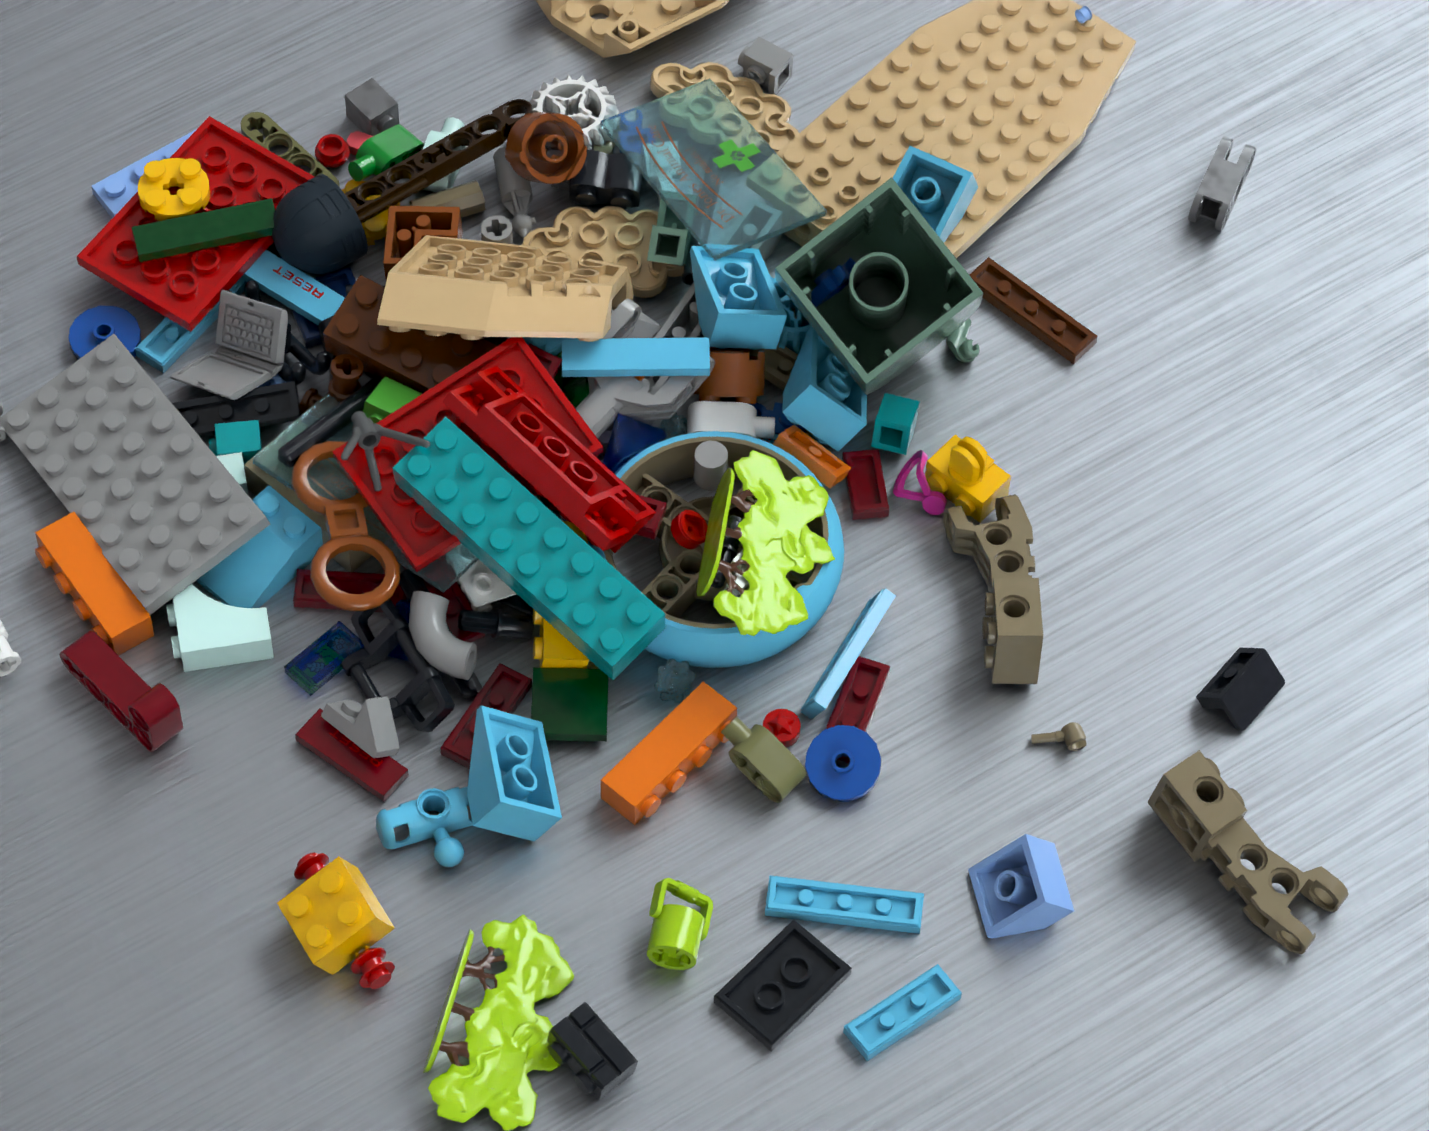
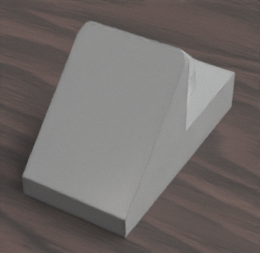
(365, 725)

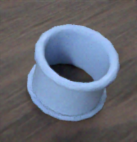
(1083, 14)

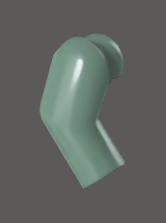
(961, 346)

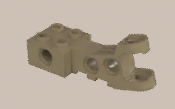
(1013, 596)
(1211, 824)

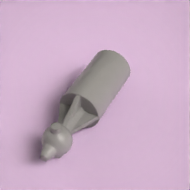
(514, 194)

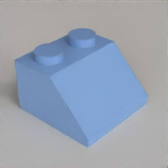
(1021, 888)

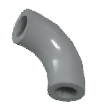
(435, 640)

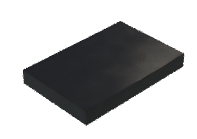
(782, 985)

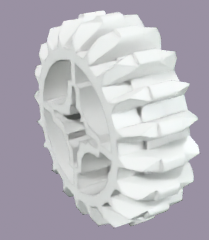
(575, 100)

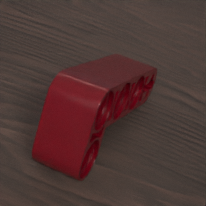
(144, 711)

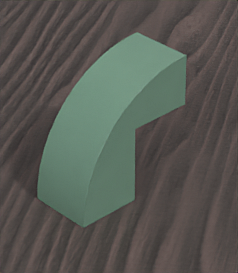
(668, 238)

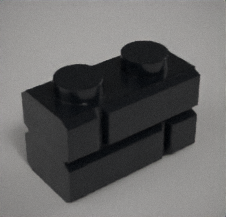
(591, 1052)

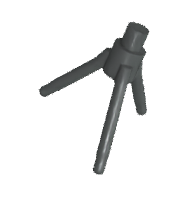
(368, 436)

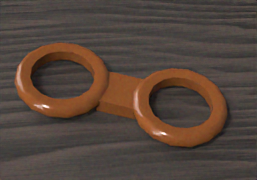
(346, 532)

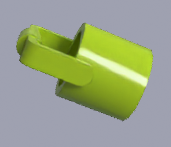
(677, 928)

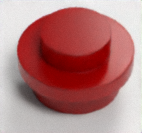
(332, 151)

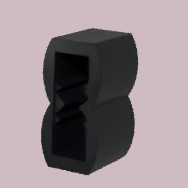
(606, 180)

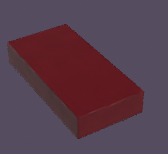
(866, 484)

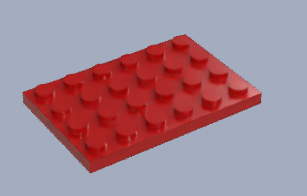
(191, 283)
(408, 524)

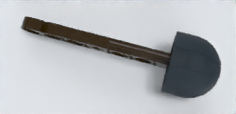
(322, 227)

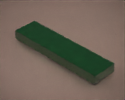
(204, 230)

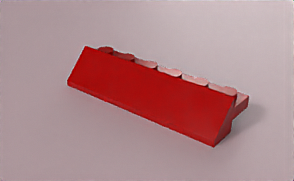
(550, 459)

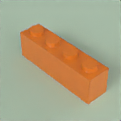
(93, 584)
(668, 754)

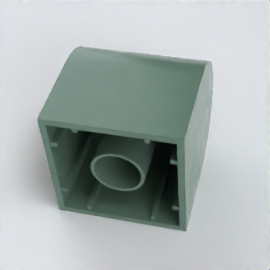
(899, 294)

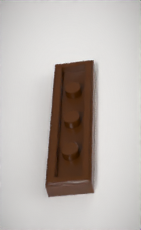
(1033, 311)

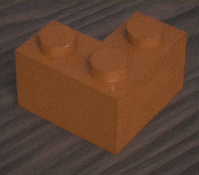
(411, 223)

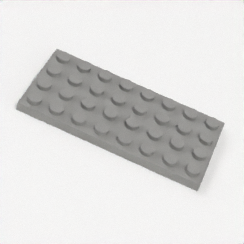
(133, 473)

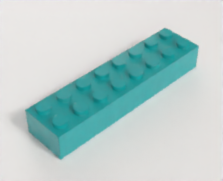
(529, 548)

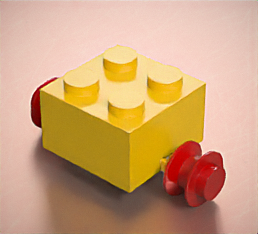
(338, 919)

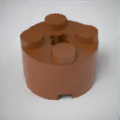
(555, 131)
(734, 375)

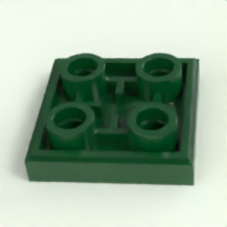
(571, 703)

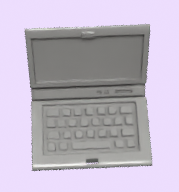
(249, 352)

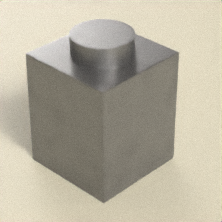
(371, 108)

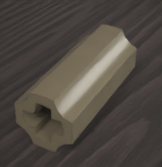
(466, 196)

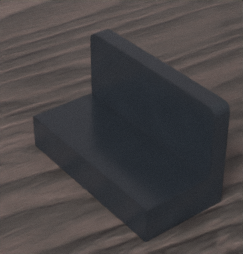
(1243, 686)

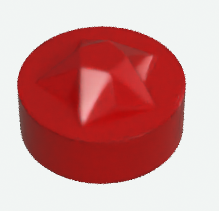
(689, 529)
(783, 725)

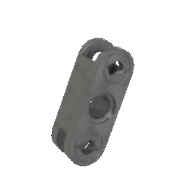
(1221, 184)

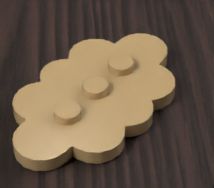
(765, 112)
(609, 237)

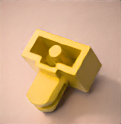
(967, 476)

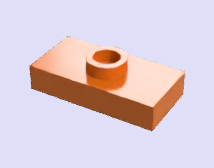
(814, 456)

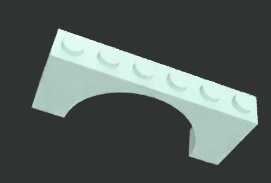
(216, 632)

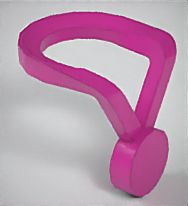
(932, 501)

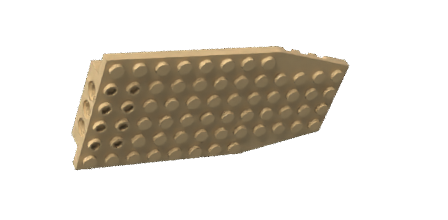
(981, 87)

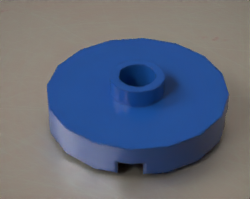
(100, 320)
(848, 782)

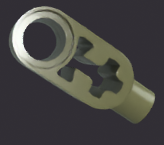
(763, 759)

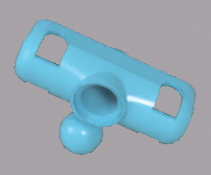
(453, 816)

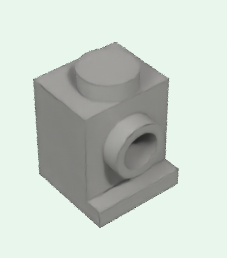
(766, 64)

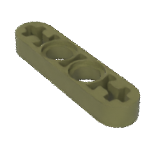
(274, 136)

